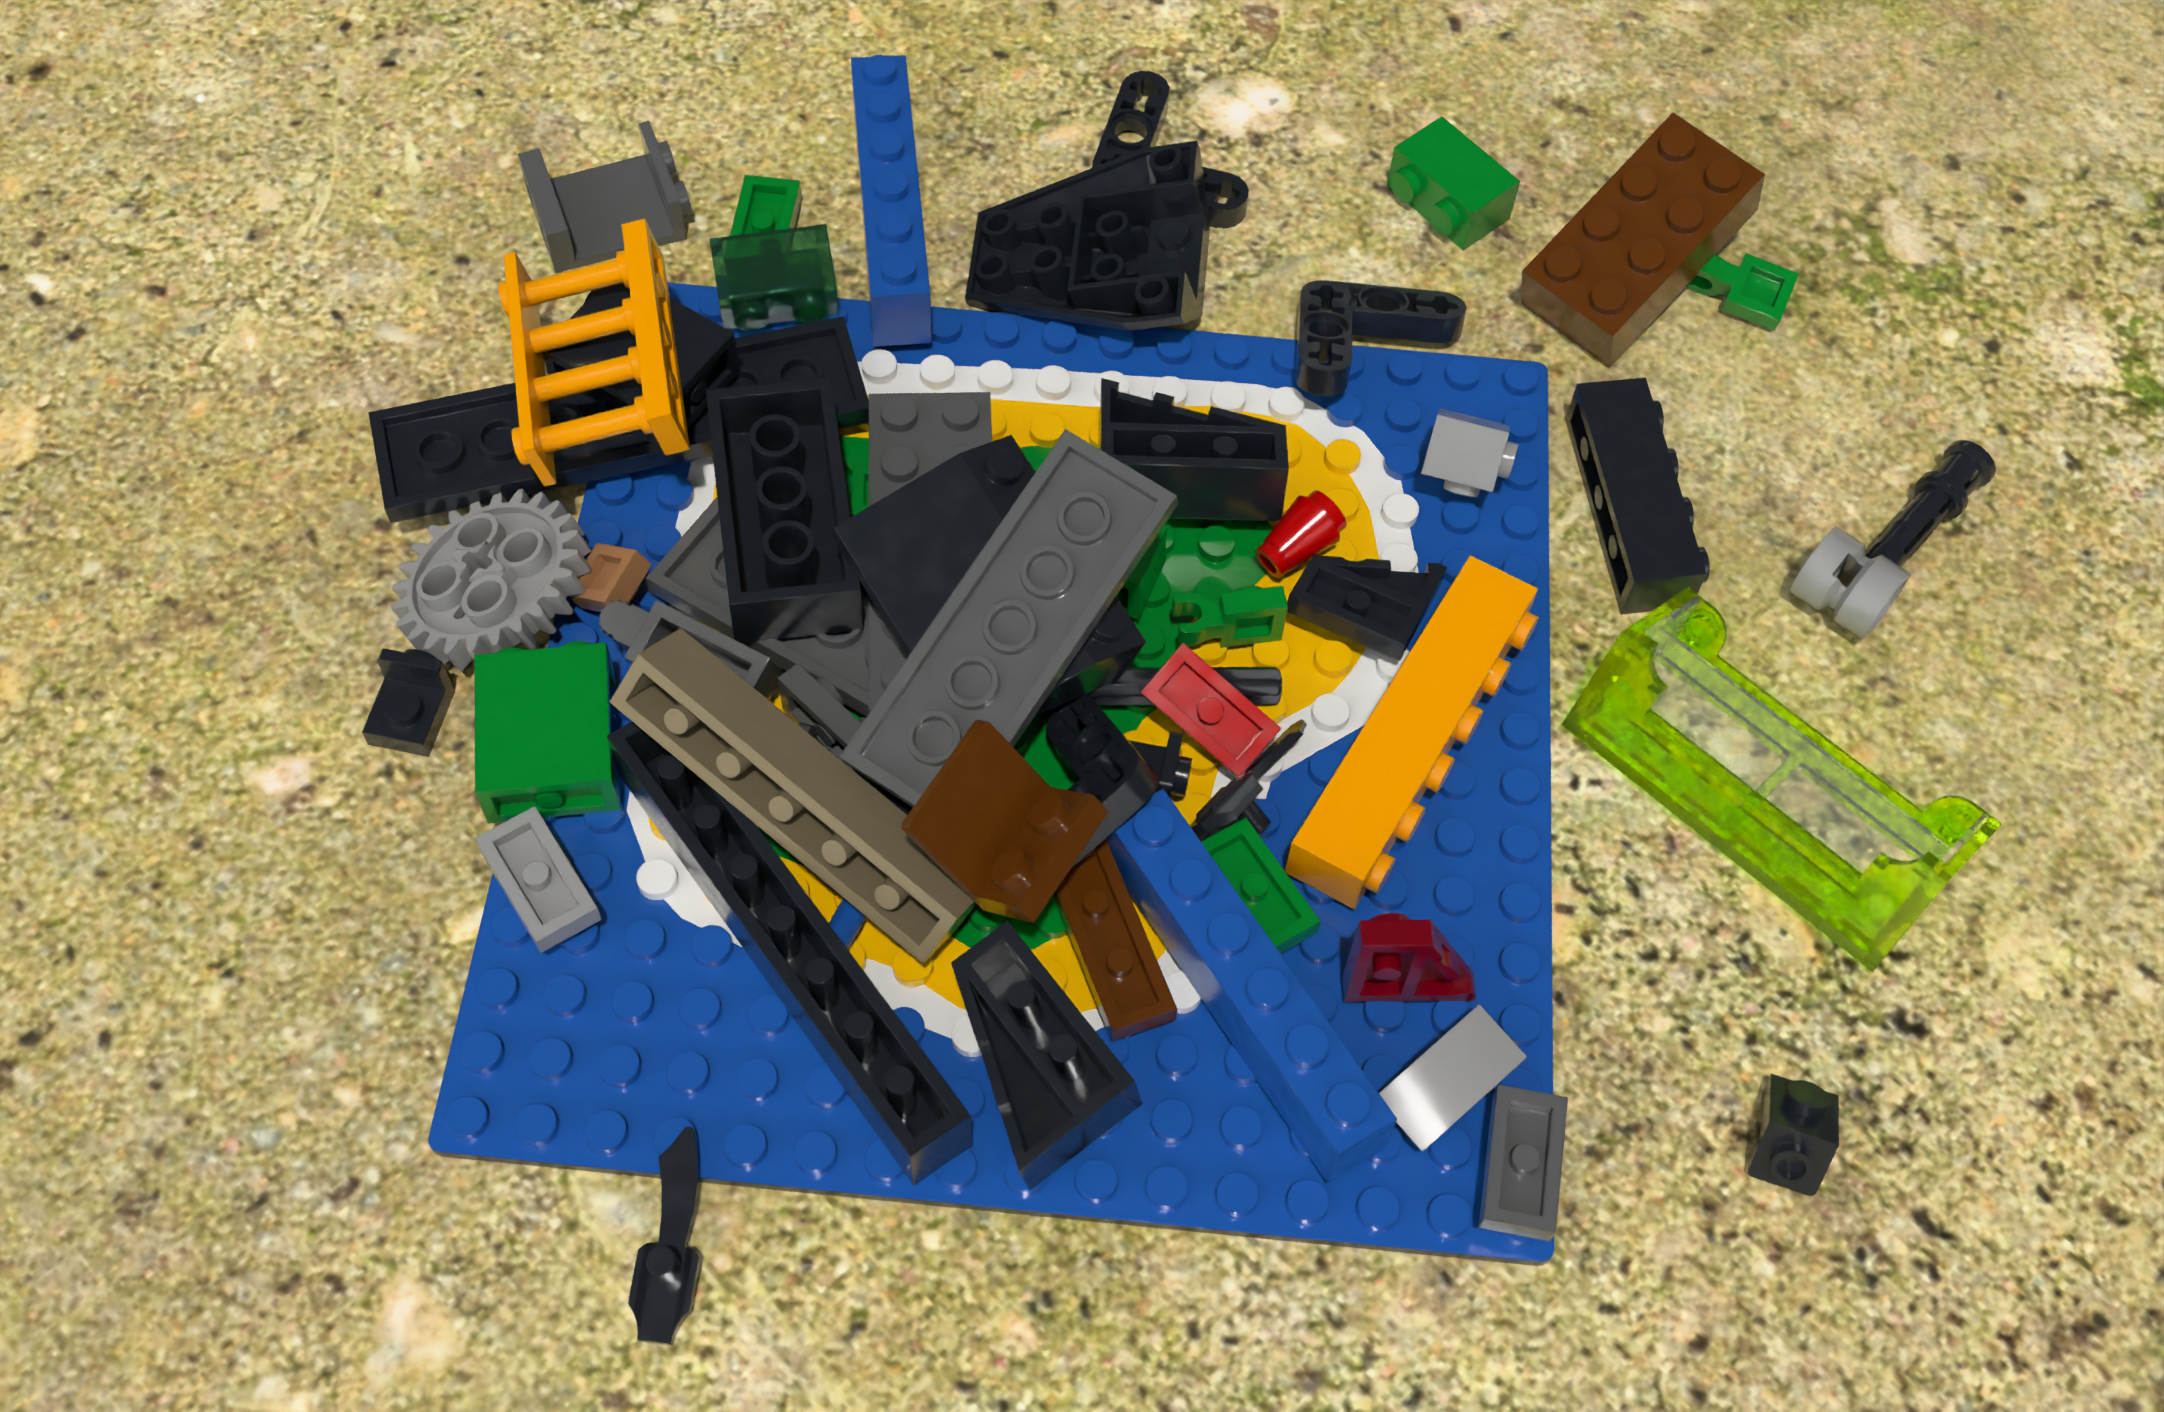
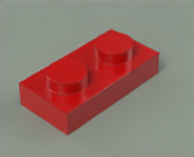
(1210, 710)

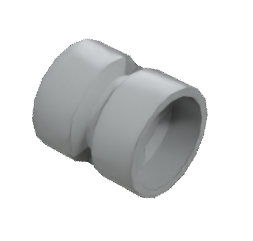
(1867, 597)

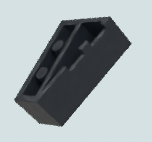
(1214, 462)
(1041, 1054)

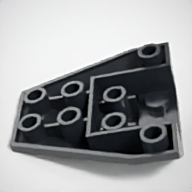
(1101, 246)

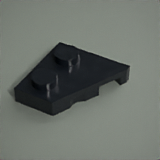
(1365, 600)

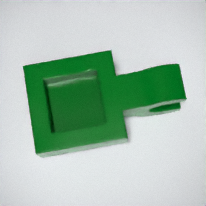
(1752, 290)
(1238, 619)

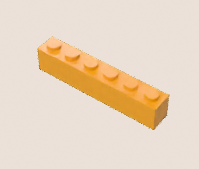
(1410, 733)

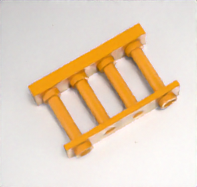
(650, 363)

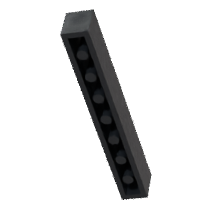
(799, 958)

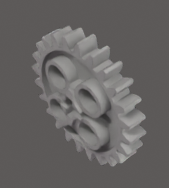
(491, 578)

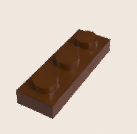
(1113, 946)

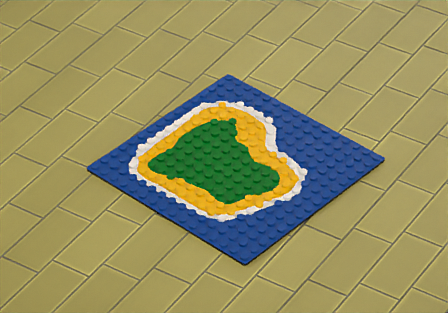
(671, 1026)

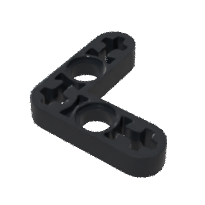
(1149, 123)
(1364, 312)
(1099, 758)

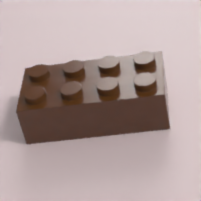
(1641, 239)

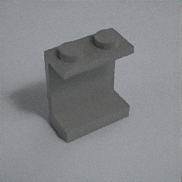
(585, 209)

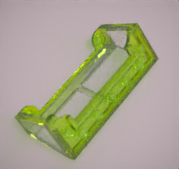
(1771, 784)

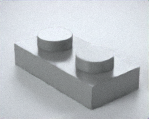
(538, 879)

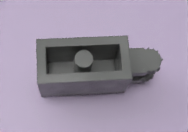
(640, 630)

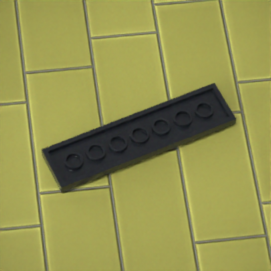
(462, 450)

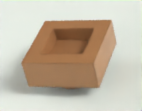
(613, 576)

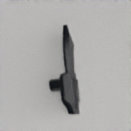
(1238, 797)
(668, 1270)

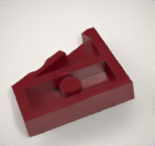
(1404, 962)

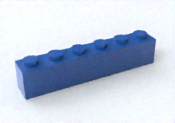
(891, 202)
(1250, 989)

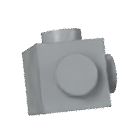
(1468, 452)

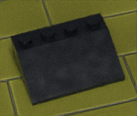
(928, 534)

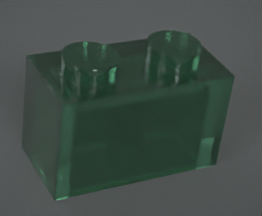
(774, 277)

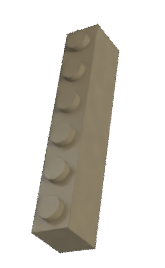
(792, 790)

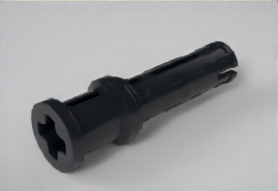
(1937, 498)

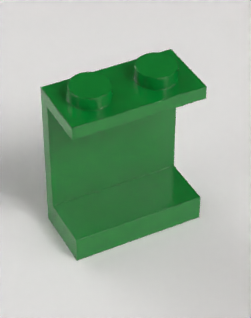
(544, 731)

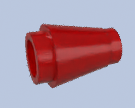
(1303, 531)

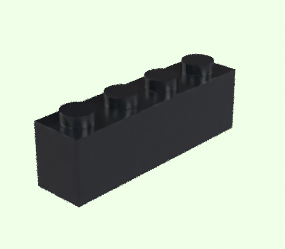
(1635, 494)

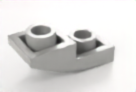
(1451, 1077)

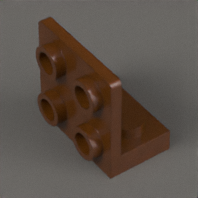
(1001, 825)

